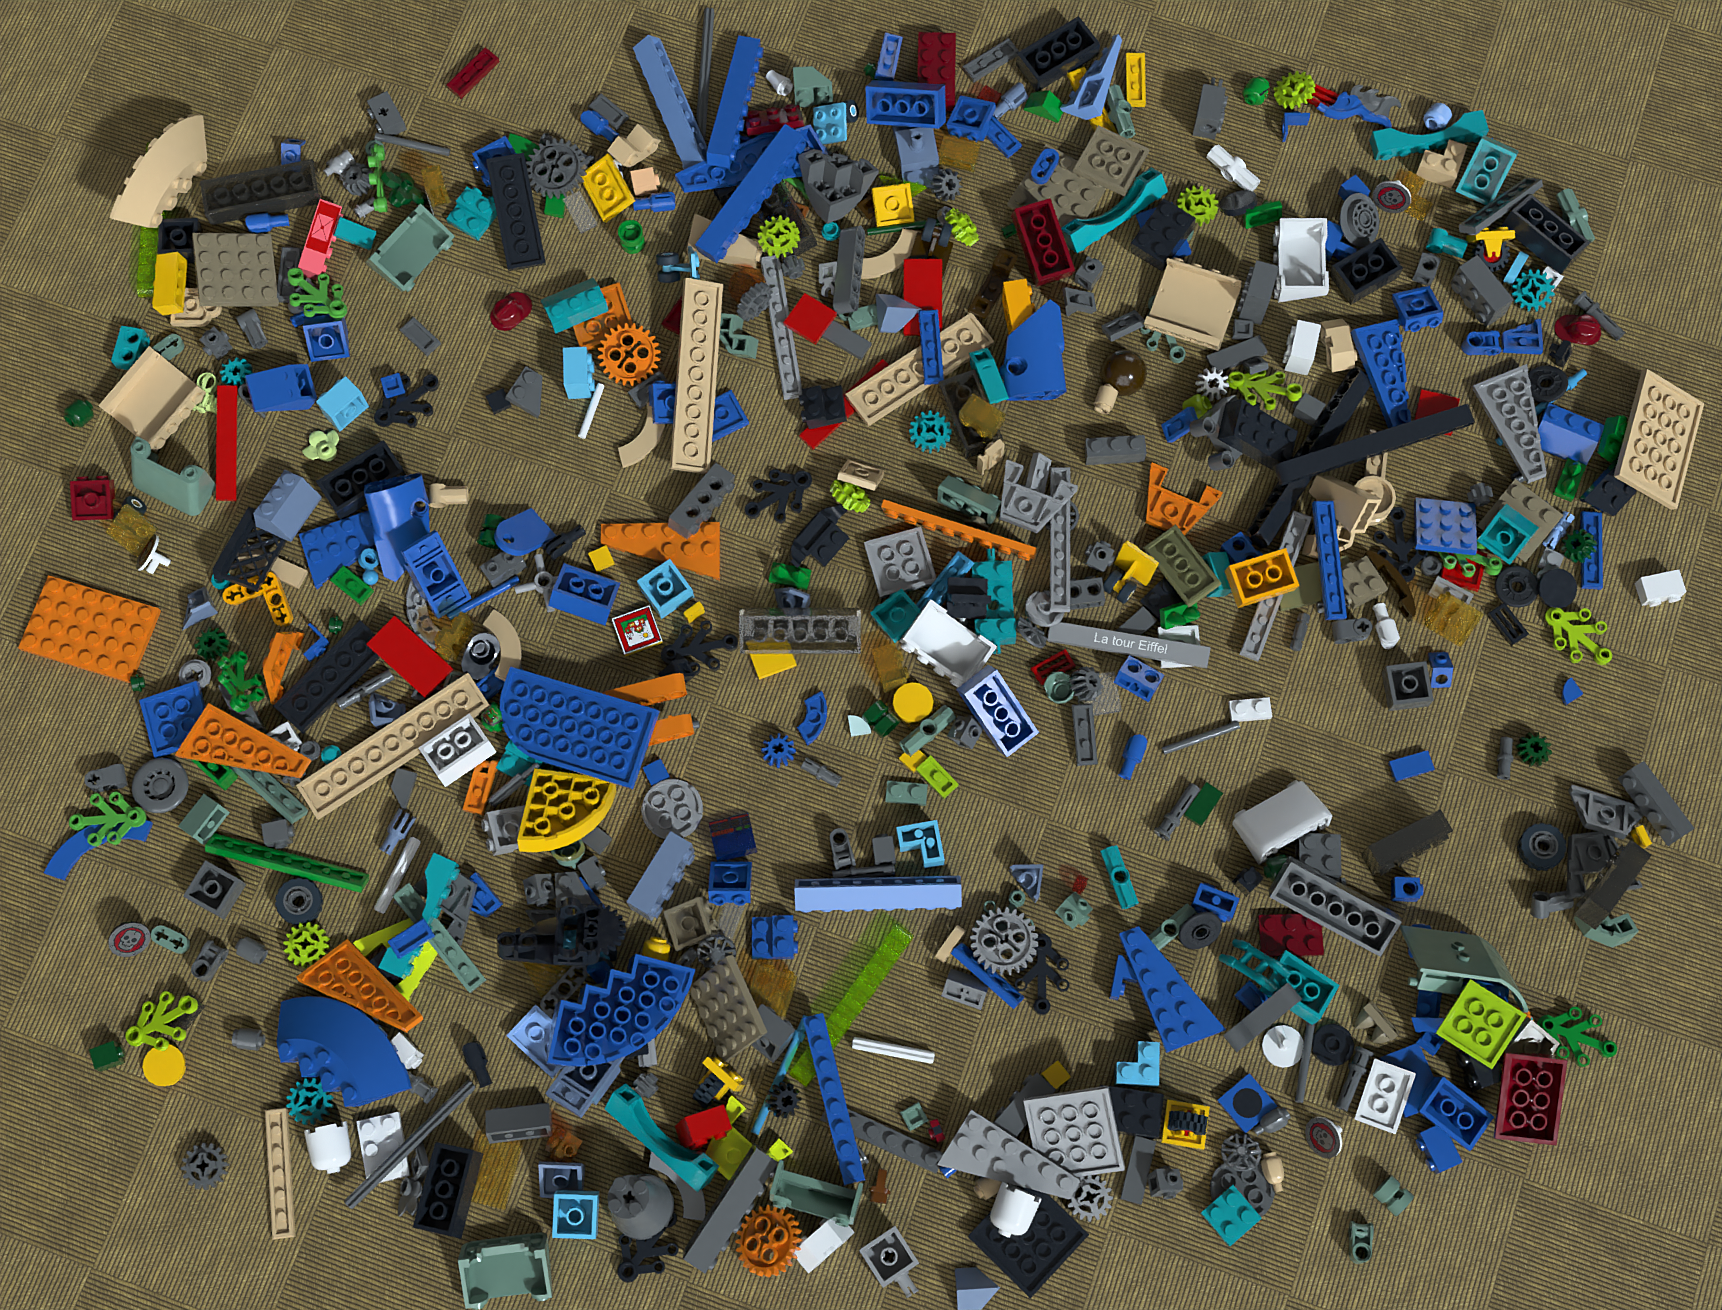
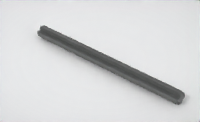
(705, 65)
(409, 1145)

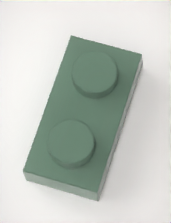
(906, 793)

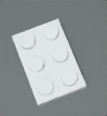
(1385, 1096)
(378, 1140)

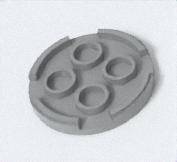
(672, 807)

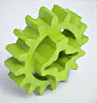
(1294, 90)
(1197, 206)
(963, 228)
(781, 238)
(850, 496)
(307, 936)

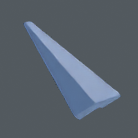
(1094, 85)

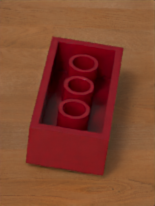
(938, 62)
(1042, 242)

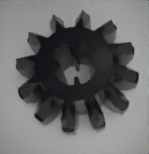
(781, 1108)

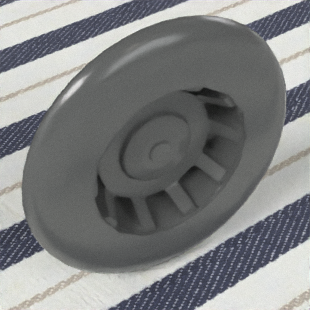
(1361, 224)
(160, 785)

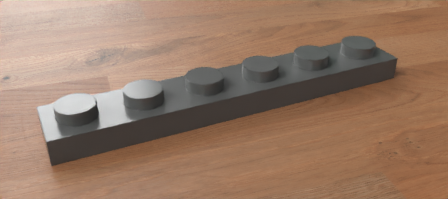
(1500, 206)
(893, 1142)

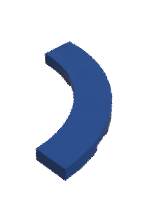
(77, 845)

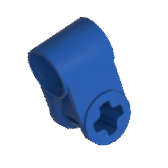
(1486, 343)

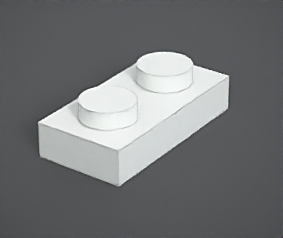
(1250, 709)

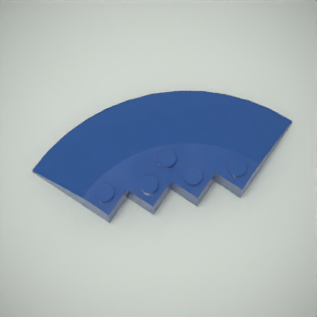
(620, 1014)
(340, 1048)

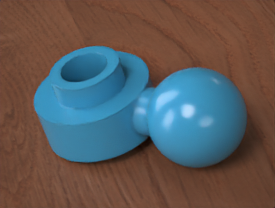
(370, 576)

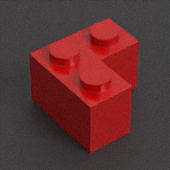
(698, 1128)

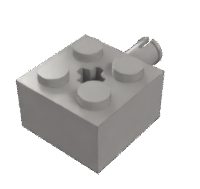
(902, 1261)

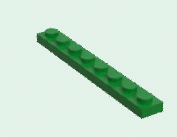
(287, 863)

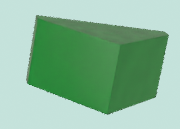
(1044, 105)

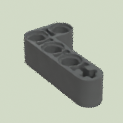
(1262, 1017)

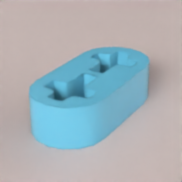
(1515, 268)

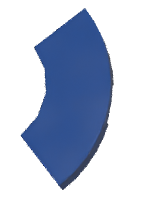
(815, 718)

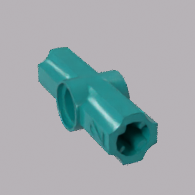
(1115, 864)

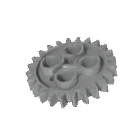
(1015, 926)

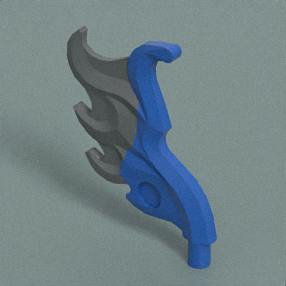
(1364, 104)

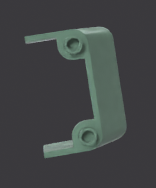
(815, 1196)

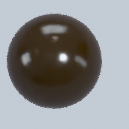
(1124, 372)

